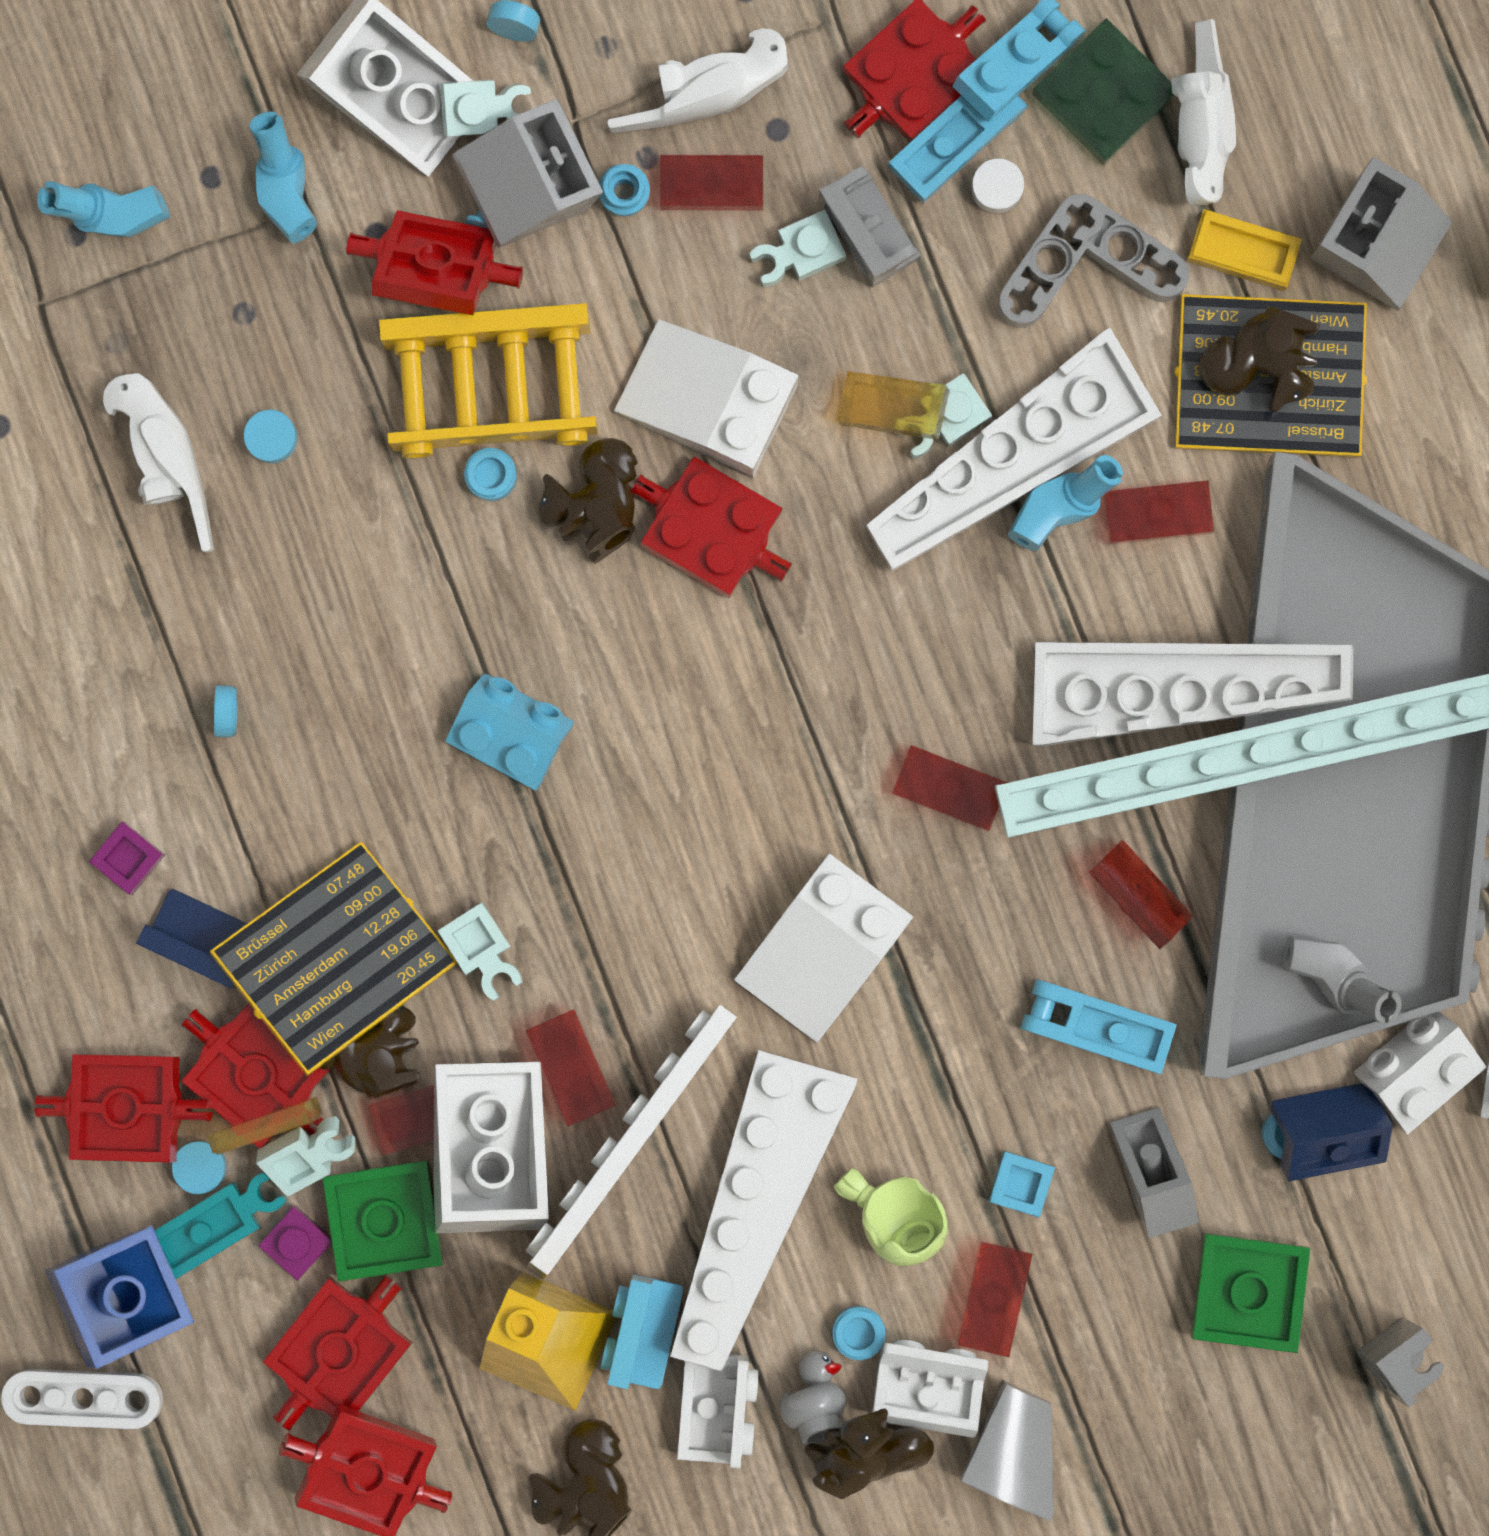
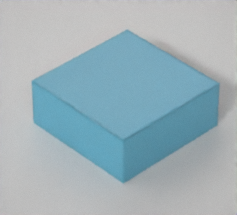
(1021, 1184)

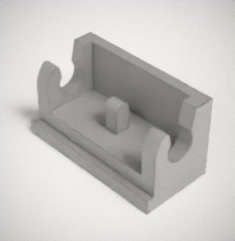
(867, 226)
(1395, 1356)

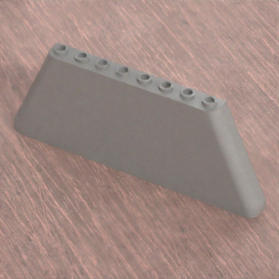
(1367, 846)

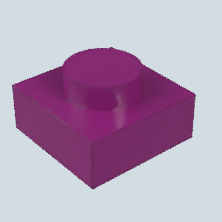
(127, 858)
(296, 1242)

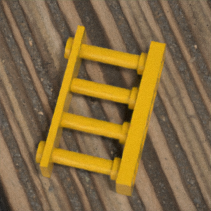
(460, 336)

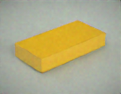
(1244, 250)

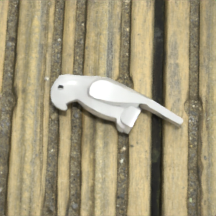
(712, 84)
(1205, 119)
(160, 448)

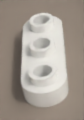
(60, 1406)

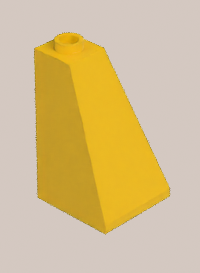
(546, 1340)

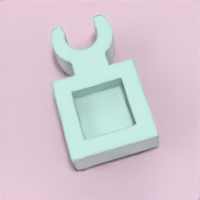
(474, 106)
(807, 247)
(962, 415)
(476, 944)
(302, 1159)

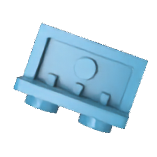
(509, 730)
(645, 1334)

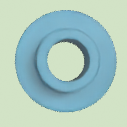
(629, 175)

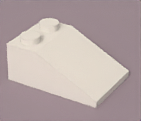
(385, 81)
(708, 396)
(823, 948)
(489, 1148)

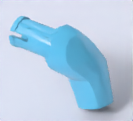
(281, 178)
(102, 210)
(1064, 502)

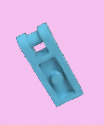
(1017, 59)
(949, 145)
(1101, 1027)

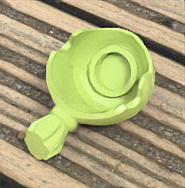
(898, 1217)

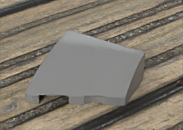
(1015, 1452)

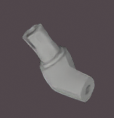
(1340, 978)

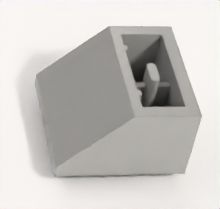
(528, 173)
(1383, 234)

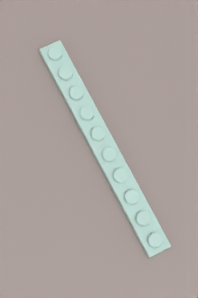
(1244, 756)

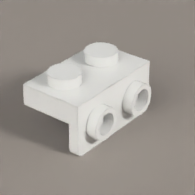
(1420, 1069)
(930, 1388)
(715, 1412)

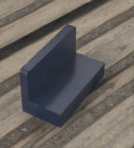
(188, 932)
(1331, 1131)

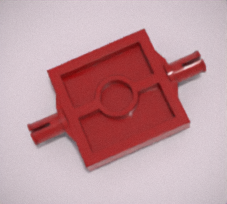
(911, 69)
(434, 262)
(711, 527)
(247, 1070)
(123, 1108)
(337, 1350)
(365, 1472)

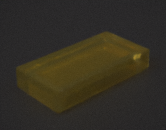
(893, 405)
(265, 1126)

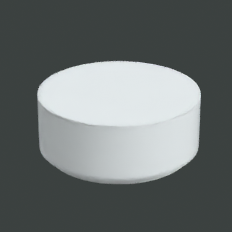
(997, 185)

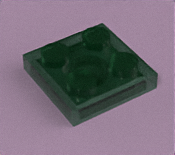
(1104, 91)

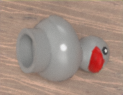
(818, 1406)

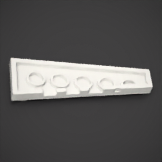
(1050, 430)
(1142, 687)
(616, 1156)
(770, 1163)

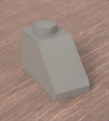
(1155, 1172)

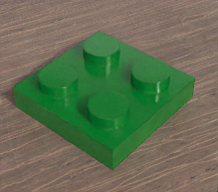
(382, 1220)
(1250, 1292)

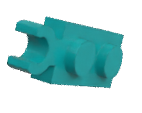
(214, 1225)

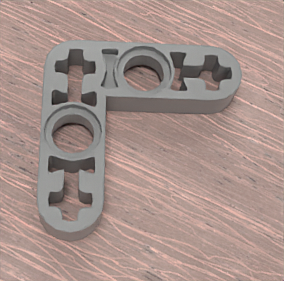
(1094, 244)

